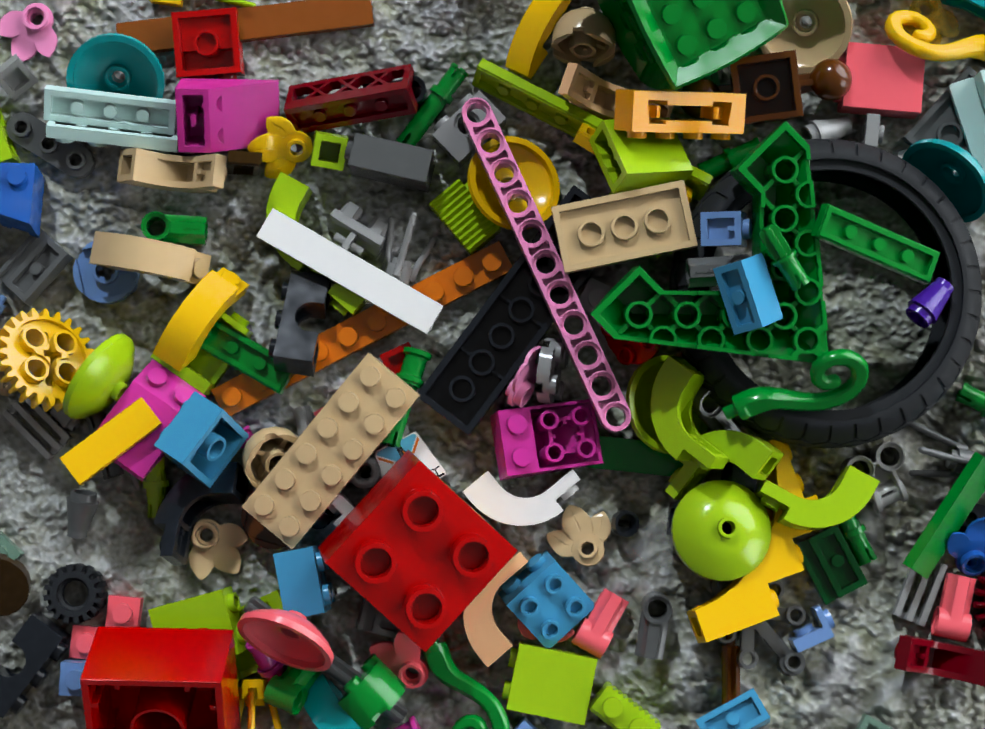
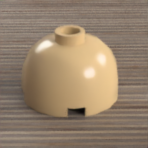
(584, 36)
(264, 452)

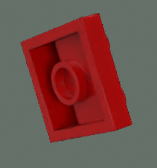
(207, 44)

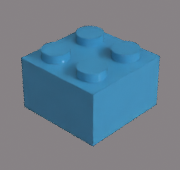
(201, 439)
(303, 581)

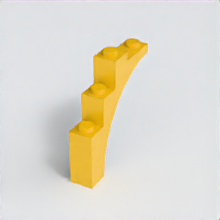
(749, 598)

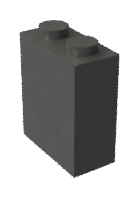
(390, 162)

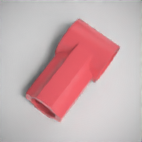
(953, 616)
(597, 629)

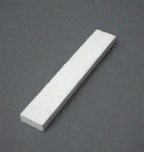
(350, 271)

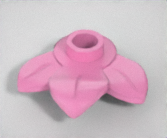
(27, 37)
(522, 386)

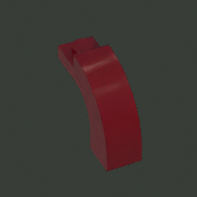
(940, 659)

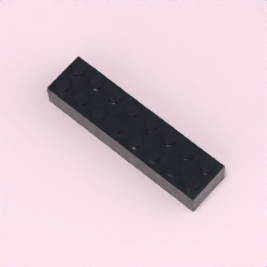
(497, 339)

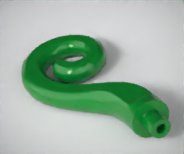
(766, 398)
(443, 668)

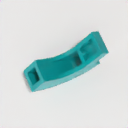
(323, 706)

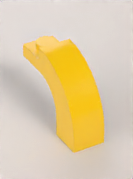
(197, 316)

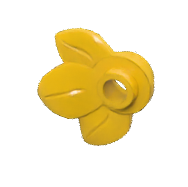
(277, 146)

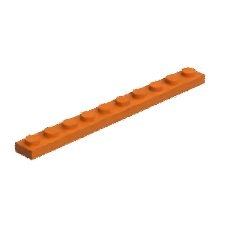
(374, 324)

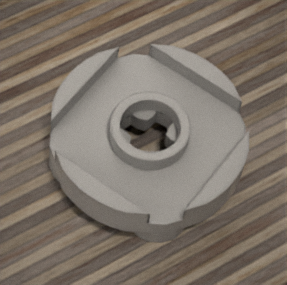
(549, 368)

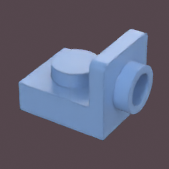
(725, 228)
(809, 636)

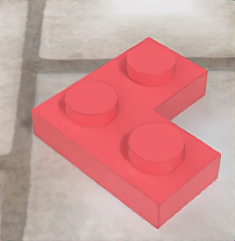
(121, 612)

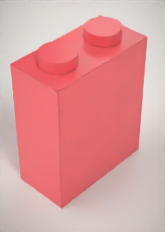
(882, 81)

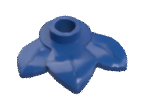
(969, 548)

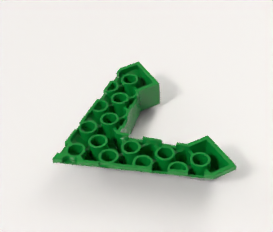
(782, 194)

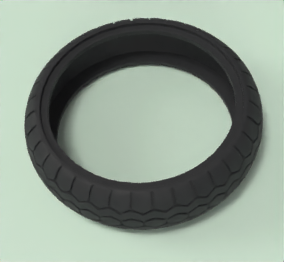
(950, 338)

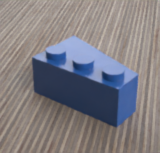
(21, 197)

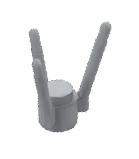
(399, 267)

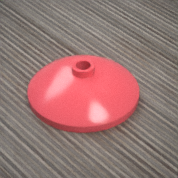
(287, 638)

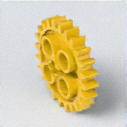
(41, 357)

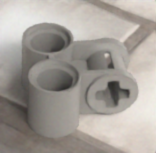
(885, 474)

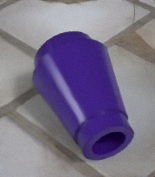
(929, 303)

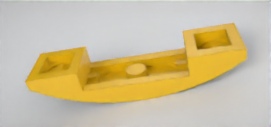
(532, 32)

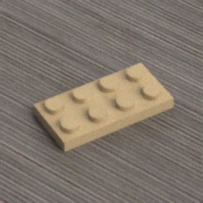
(624, 227)

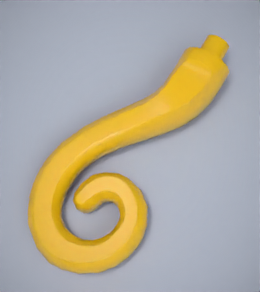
(919, 42)

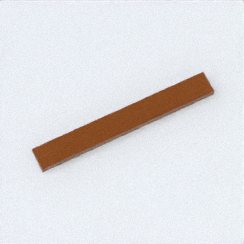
(266, 22)

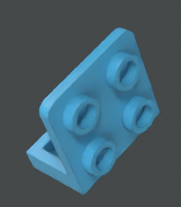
(546, 599)

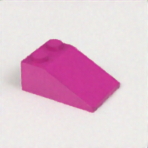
(165, 396)

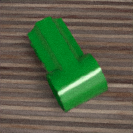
(179, 228)
(290, 689)

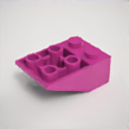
(223, 112)
(545, 439)

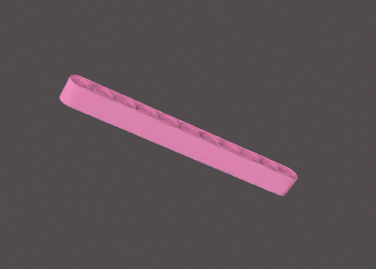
(533, 252)

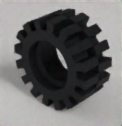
(57, 601)

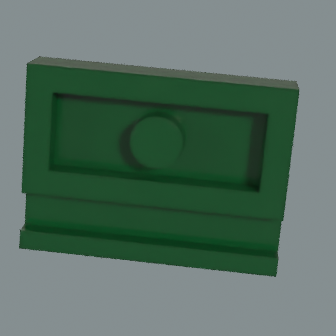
(831, 564)

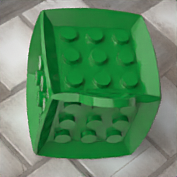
(690, 39)

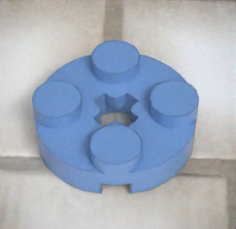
(97, 287)

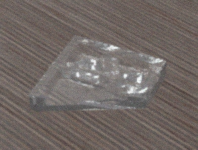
(652, 546)

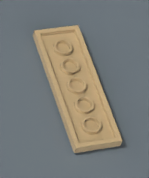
(330, 450)

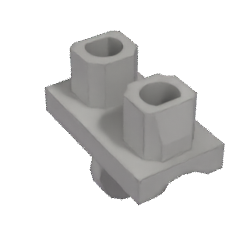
(354, 235)

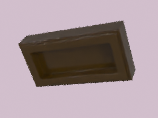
(244, 163)

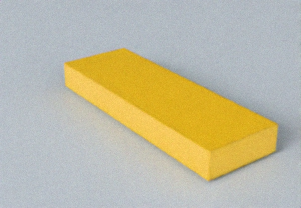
(111, 441)

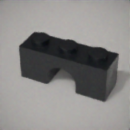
(304, 298)
(41, 643)

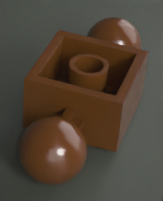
(775, 86)

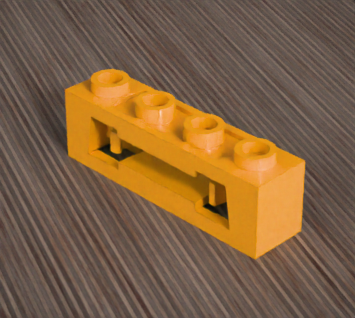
(722, 108)

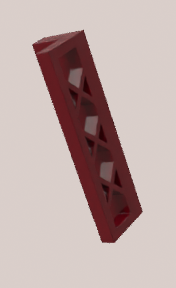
(350, 104)

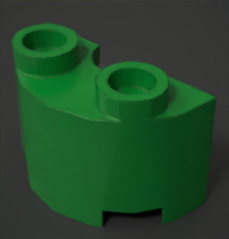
(371, 693)

